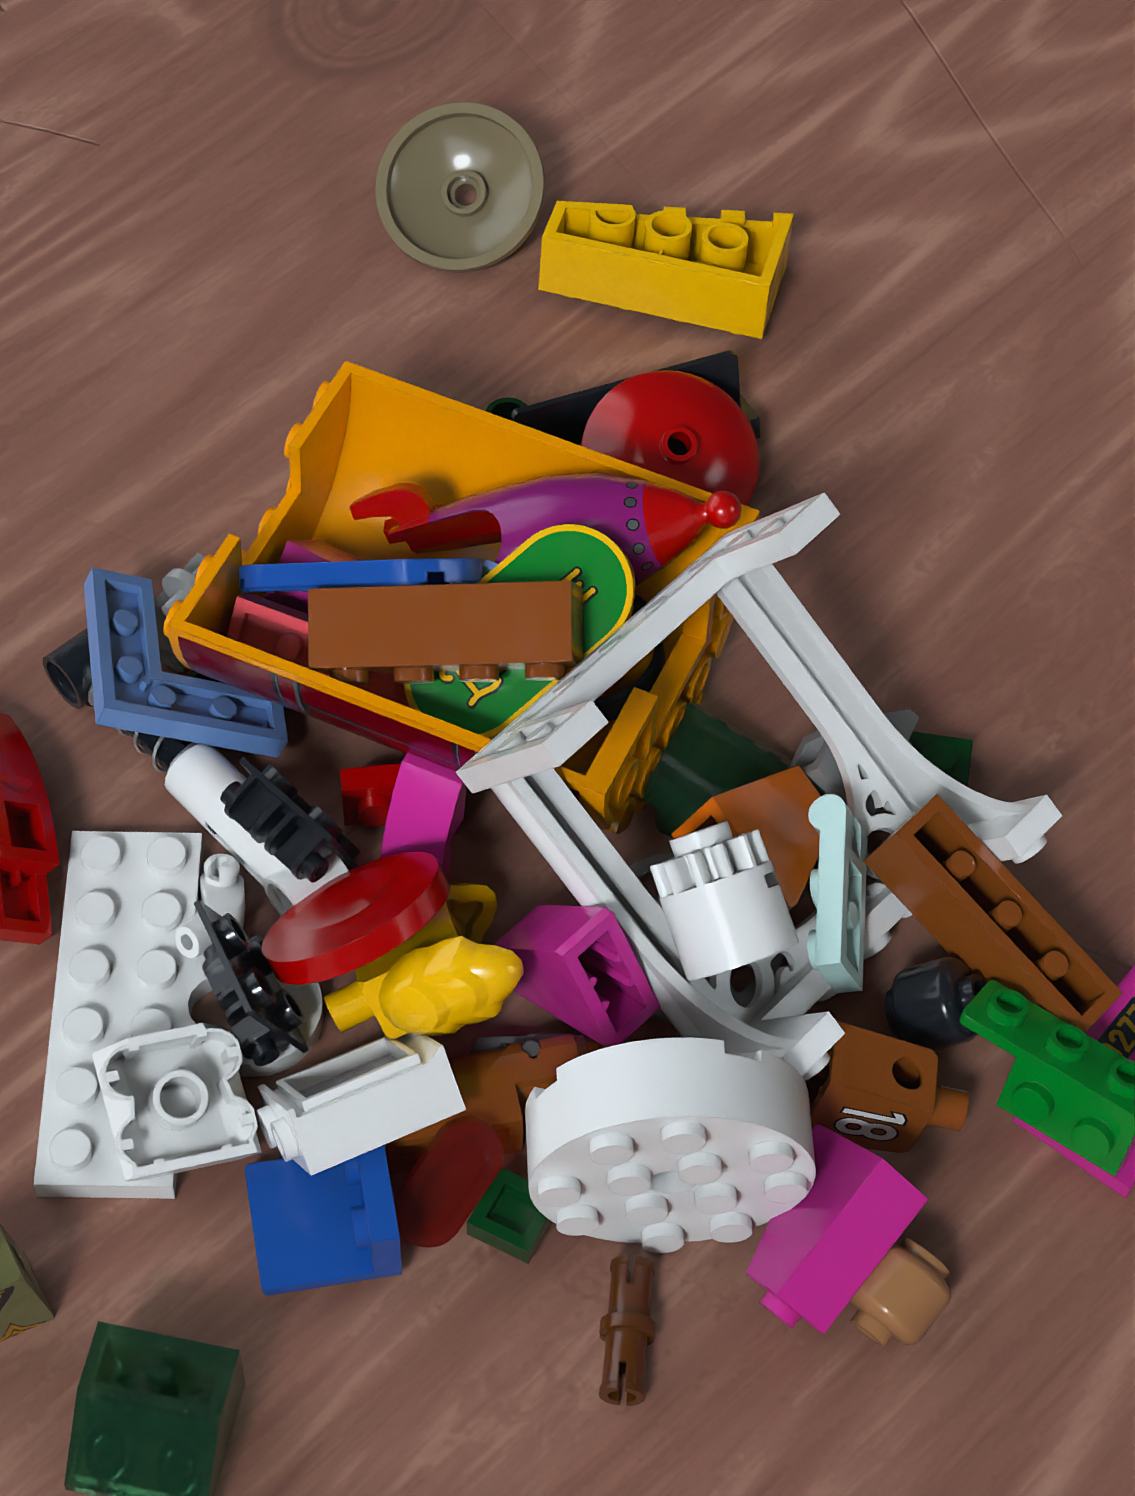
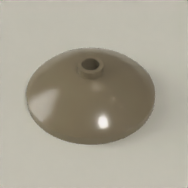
(439, 159)

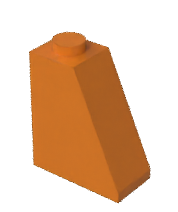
(780, 812)

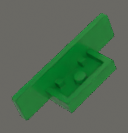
(1060, 1077)

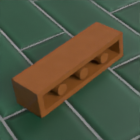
(446, 629)
(988, 915)

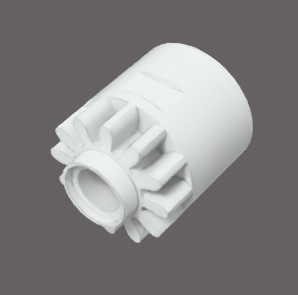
(722, 901)

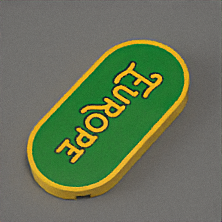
(552, 554)

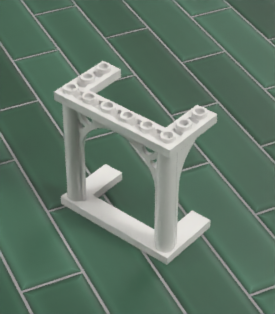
(861, 738)

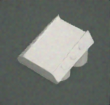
(176, 1101)

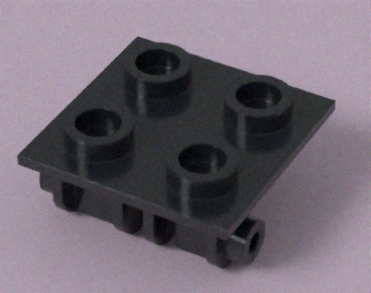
(288, 825)
(247, 990)

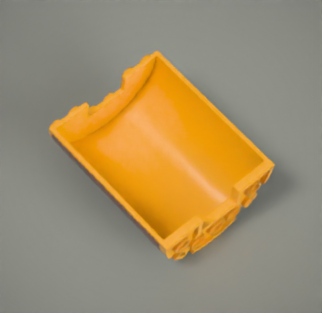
(387, 432)

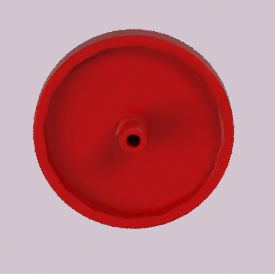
(356, 918)

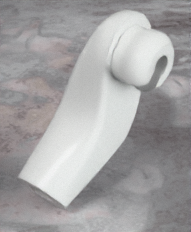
(221, 891)

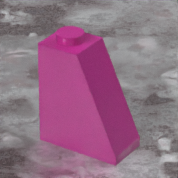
(582, 971)
(835, 1236)

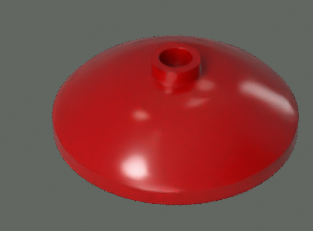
(666, 405)

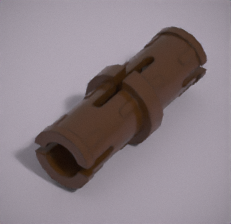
(627, 1330)

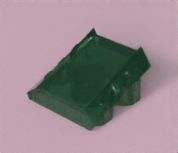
(704, 761)

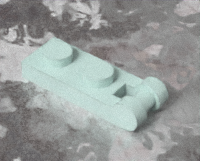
(838, 895)

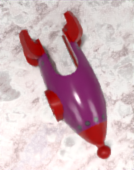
(640, 516)

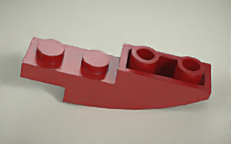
(26, 841)

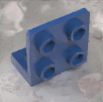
(323, 1225)

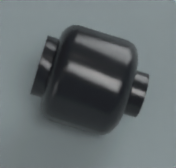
(929, 1001)

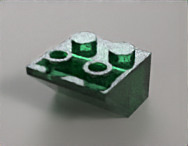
(152, 1415)

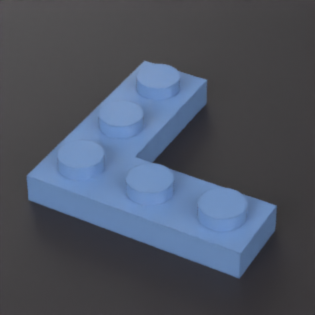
(141, 698)

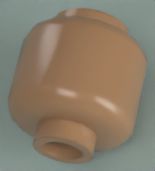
(901, 1295)

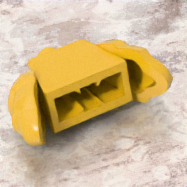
(436, 976)

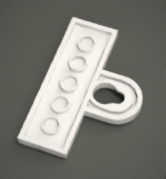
(122, 981)

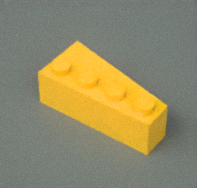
(668, 263)

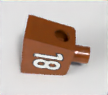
(882, 1092)

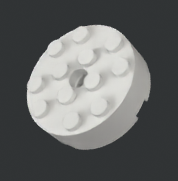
(669, 1143)

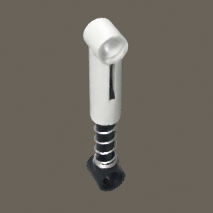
(195, 779)

